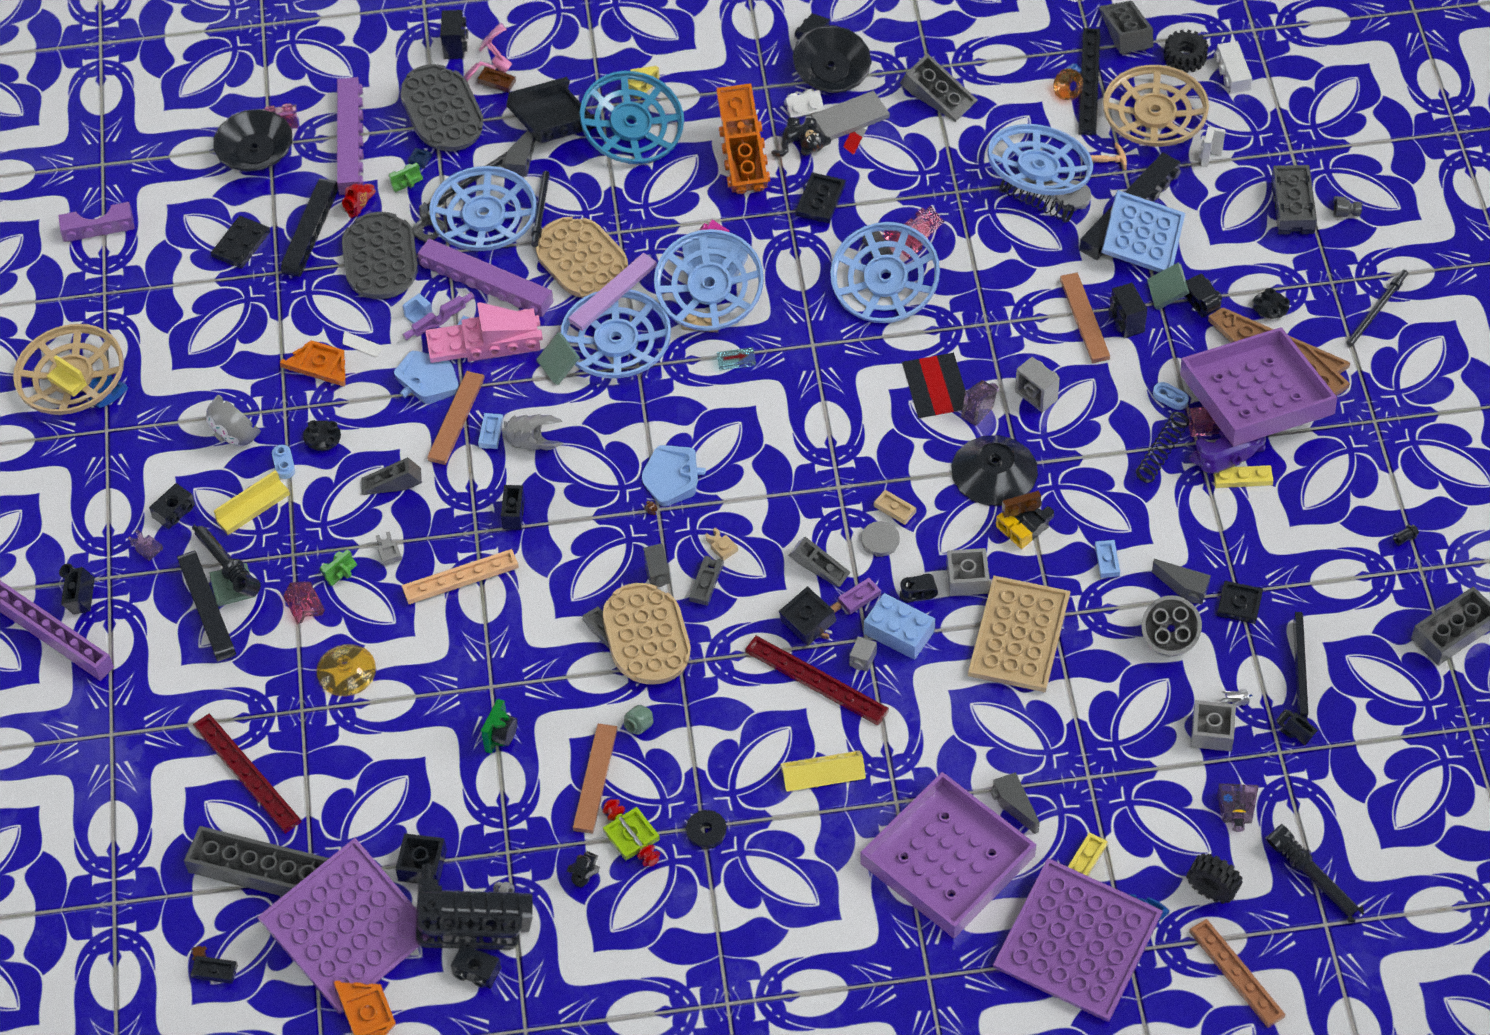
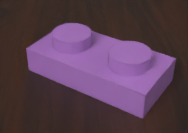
(859, 595)

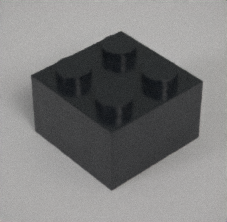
(454, 34)
(1127, 310)
(417, 851)

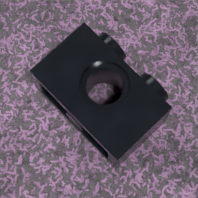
(172, 506)
(512, 507)
(468, 958)

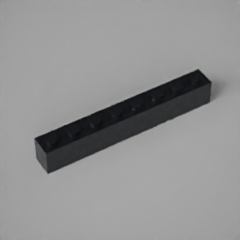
(1147, 186)

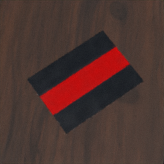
(935, 385)

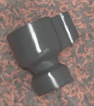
(1344, 207)

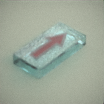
(736, 358)

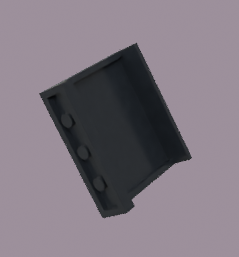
(548, 110)

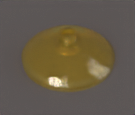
(348, 677)

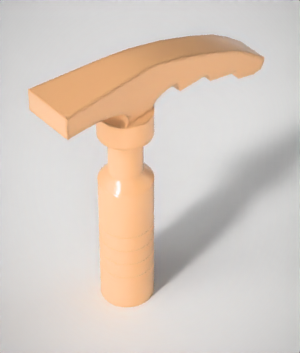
(1118, 158)

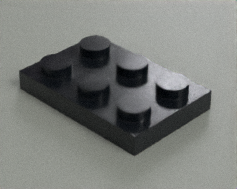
(820, 197)
(240, 242)

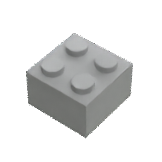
(1037, 384)
(967, 572)
(1213, 725)

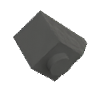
(656, 565)

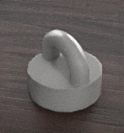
(504, 887)

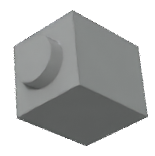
(863, 654)

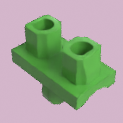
(405, 177)
(339, 568)

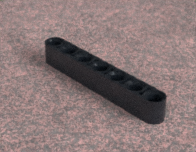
(309, 227)
(206, 605)

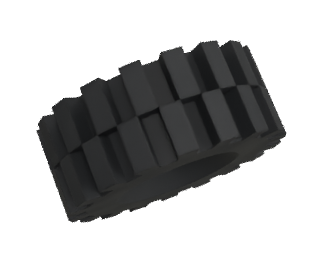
(1185, 42)
(1214, 878)

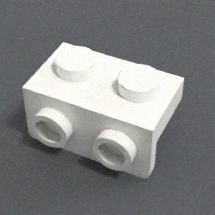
(804, 104)
(1211, 144)

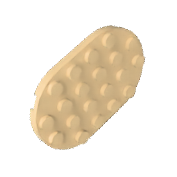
(580, 255)
(646, 633)

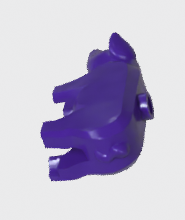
(1222, 455)

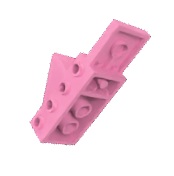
(490, 335)

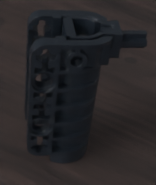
(469, 915)

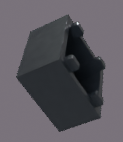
(807, 616)

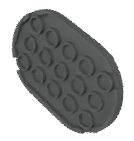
(441, 107)
(379, 255)

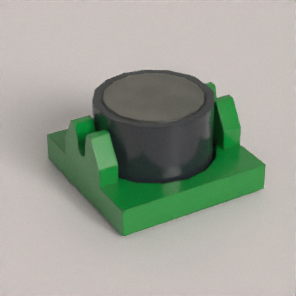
(498, 728)

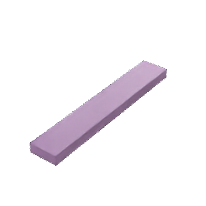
(612, 291)

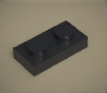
(214, 969)

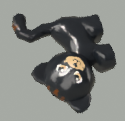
(810, 138)

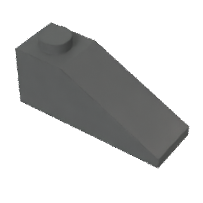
(520, 155)
(393, 478)
(819, 562)
(1184, 581)
(1013, 799)

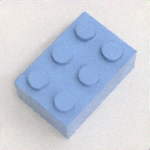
(899, 626)

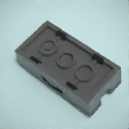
(1293, 199)

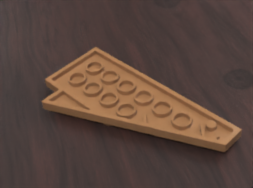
(1328, 366)

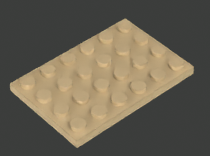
(1019, 633)

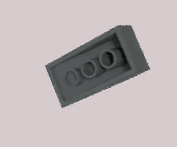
(1127, 27)
(938, 88)

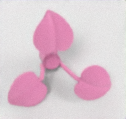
(498, 61)

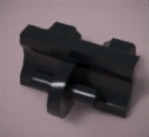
(583, 868)

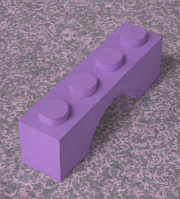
(116, 220)

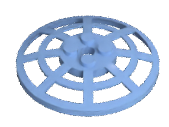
(1039, 164)
(483, 203)
(882, 264)
(705, 272)
(624, 329)

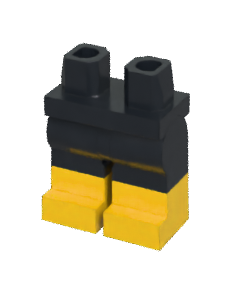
(1025, 525)

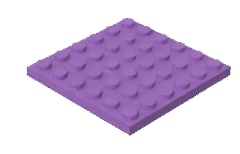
(344, 922)
(1078, 939)

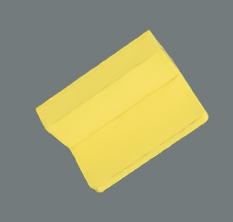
(67, 377)

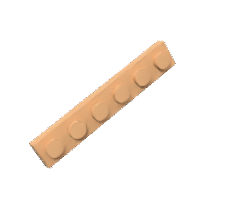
(460, 576)

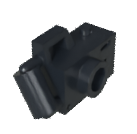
(1296, 726)

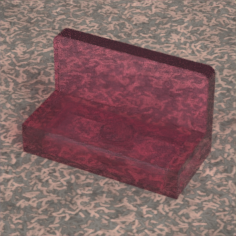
(910, 242)

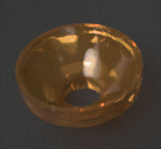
(1063, 81)

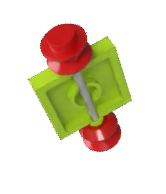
(631, 833)

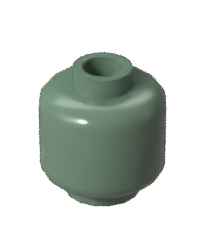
(638, 719)

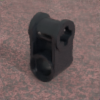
(920, 587)

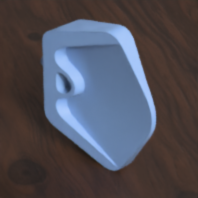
(715, 243)
(425, 379)
(672, 474)

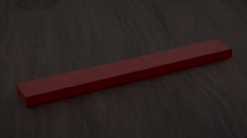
(817, 680)
(247, 773)

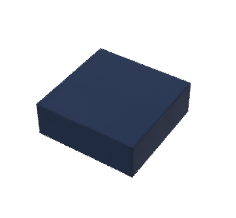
(421, 157)

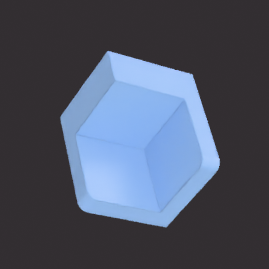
(416, 308)

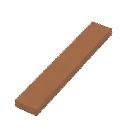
(1084, 317)
(456, 418)
(595, 778)
(1237, 973)

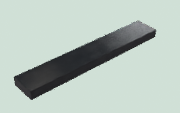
(1300, 665)

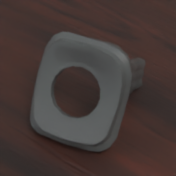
(424, 221)

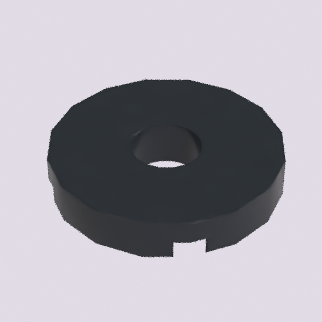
(702, 819)

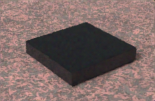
(1240, 602)

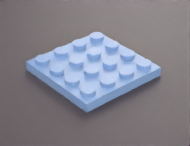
(1143, 232)

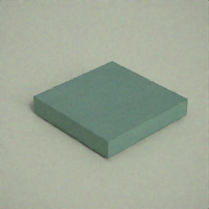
(1168, 286)
(558, 358)
(224, 589)

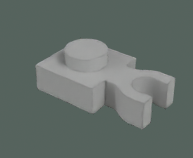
(388, 550)

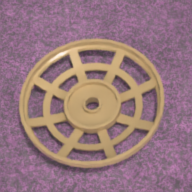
(1155, 101)
(76, 360)

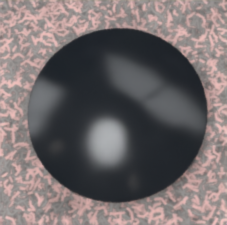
(1271, 304)
(322, 435)

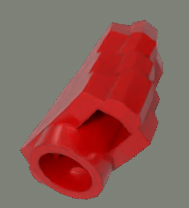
(356, 198)

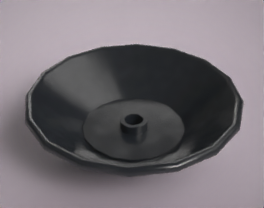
(833, 47)
(252, 140)
(989, 481)

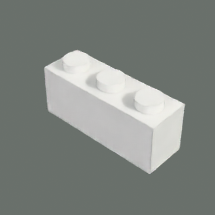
(1233, 67)

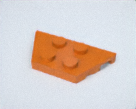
(318, 362)
(365, 1008)

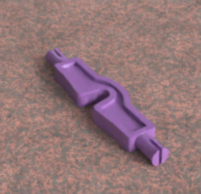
(432, 321)

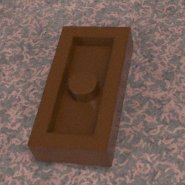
(496, 79)
(1021, 504)

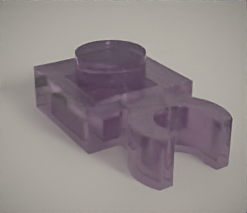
(147, 546)

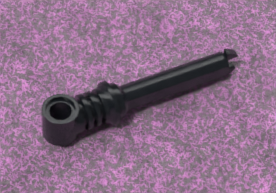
(231, 568)
(1301, 859)

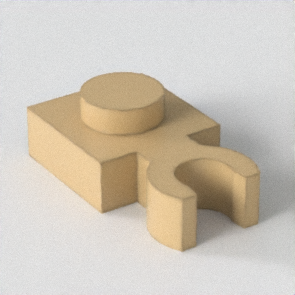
(722, 546)

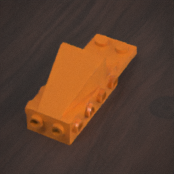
(742, 139)

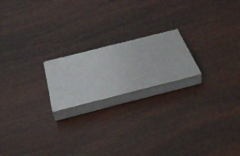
(851, 115)

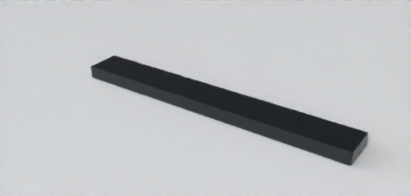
(1090, 78)

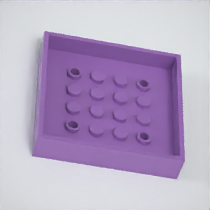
(1258, 386)
(948, 854)

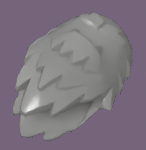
(526, 431)

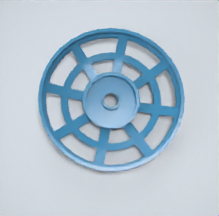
(634, 111)

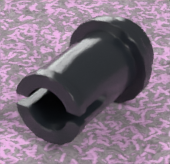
(1409, 533)

